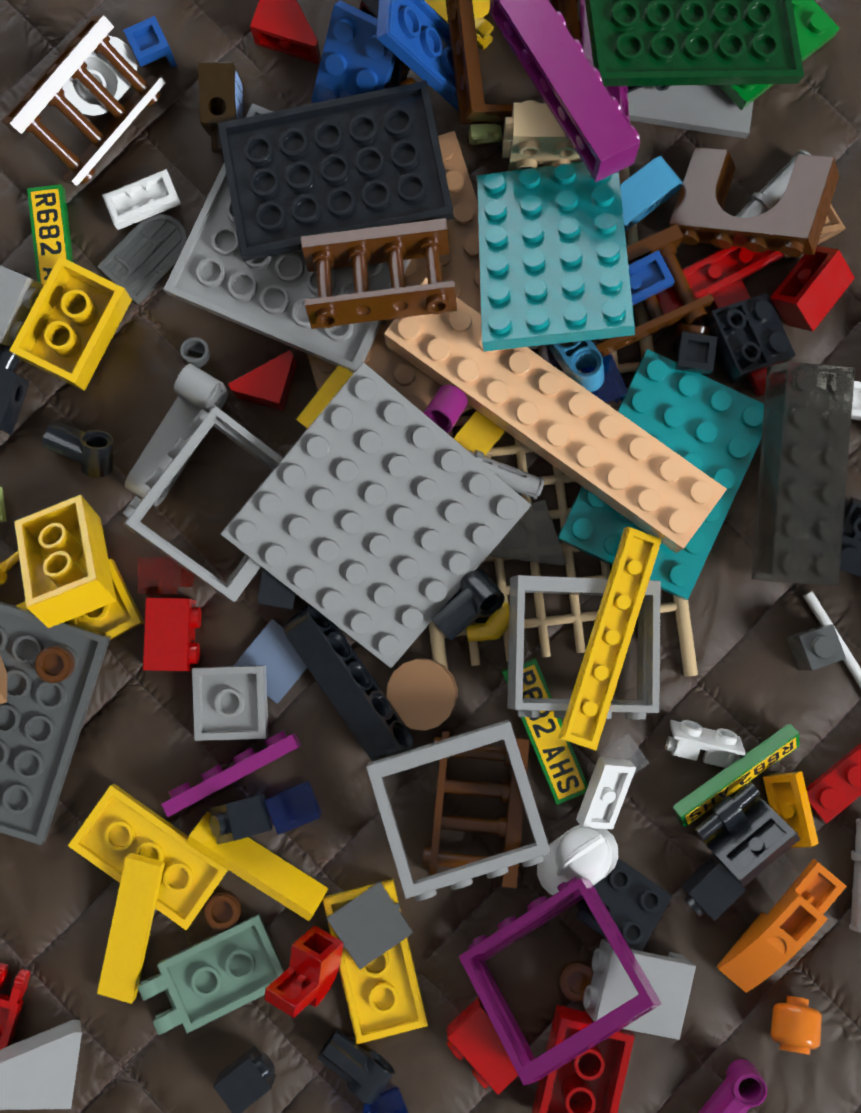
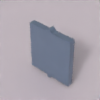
(279, 656)

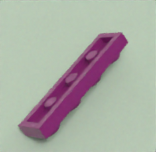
(217, 778)

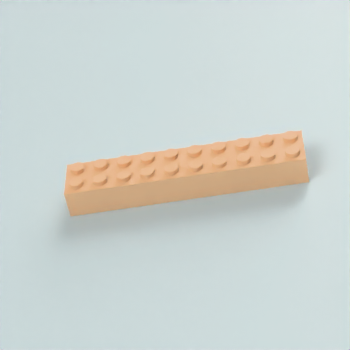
(562, 423)

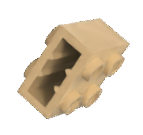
(535, 138)

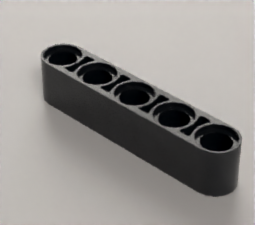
(348, 684)

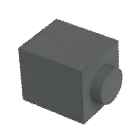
(816, 647)

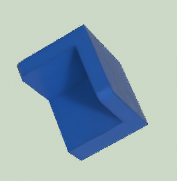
(149, 42)

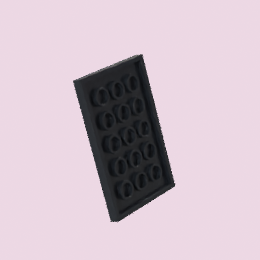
(334, 168)

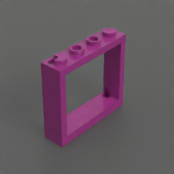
(511, 930)

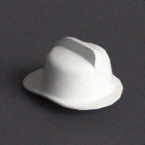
(105, 74)
(578, 854)

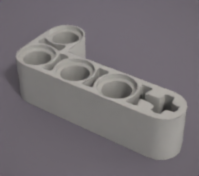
(195, 392)

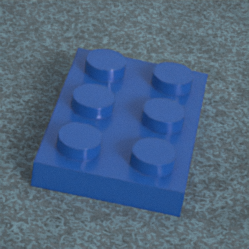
(352, 56)

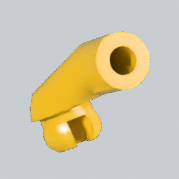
(493, 628)

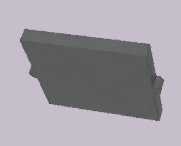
(370, 925)

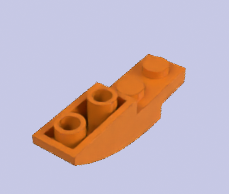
(784, 930)

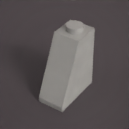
(41, 1069)

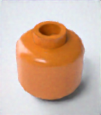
(796, 1025)

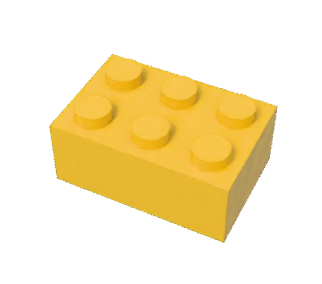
(71, 323)
(64, 562)

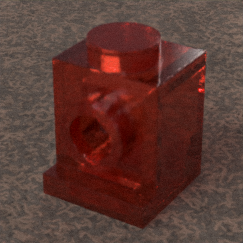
(163, 575)

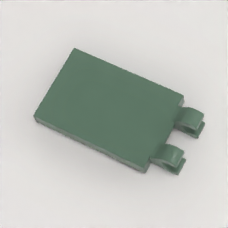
(214, 976)

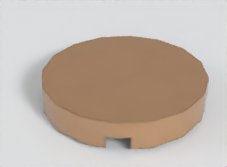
(422, 693)

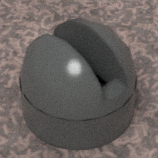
(195, 347)

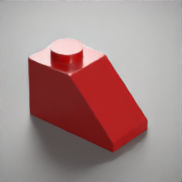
(285, 29)

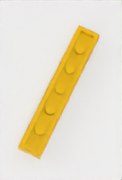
(610, 638)

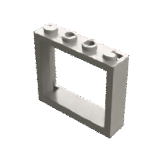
(161, 478)
(647, 655)
(462, 875)

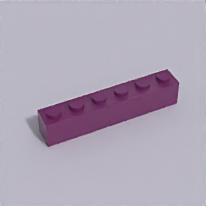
(568, 84)

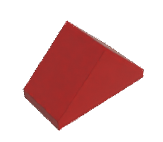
(267, 383)

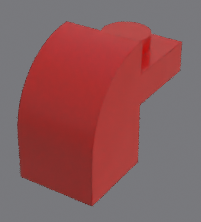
(310, 974)

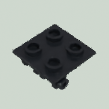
(632, 903)

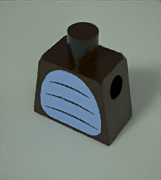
(219, 97)

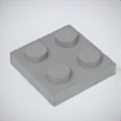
(230, 702)

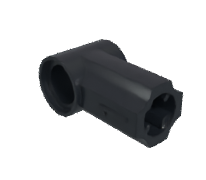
(89, 448)
(475, 598)
(363, 1071)

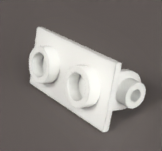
(720, 746)

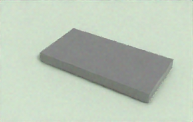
(690, 108)

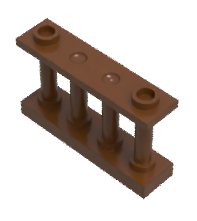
(49, 91)
(374, 246)
(692, 309)
(506, 828)

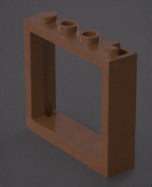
(467, 64)

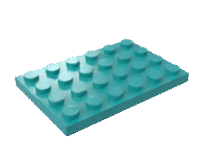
(552, 258)
(702, 424)

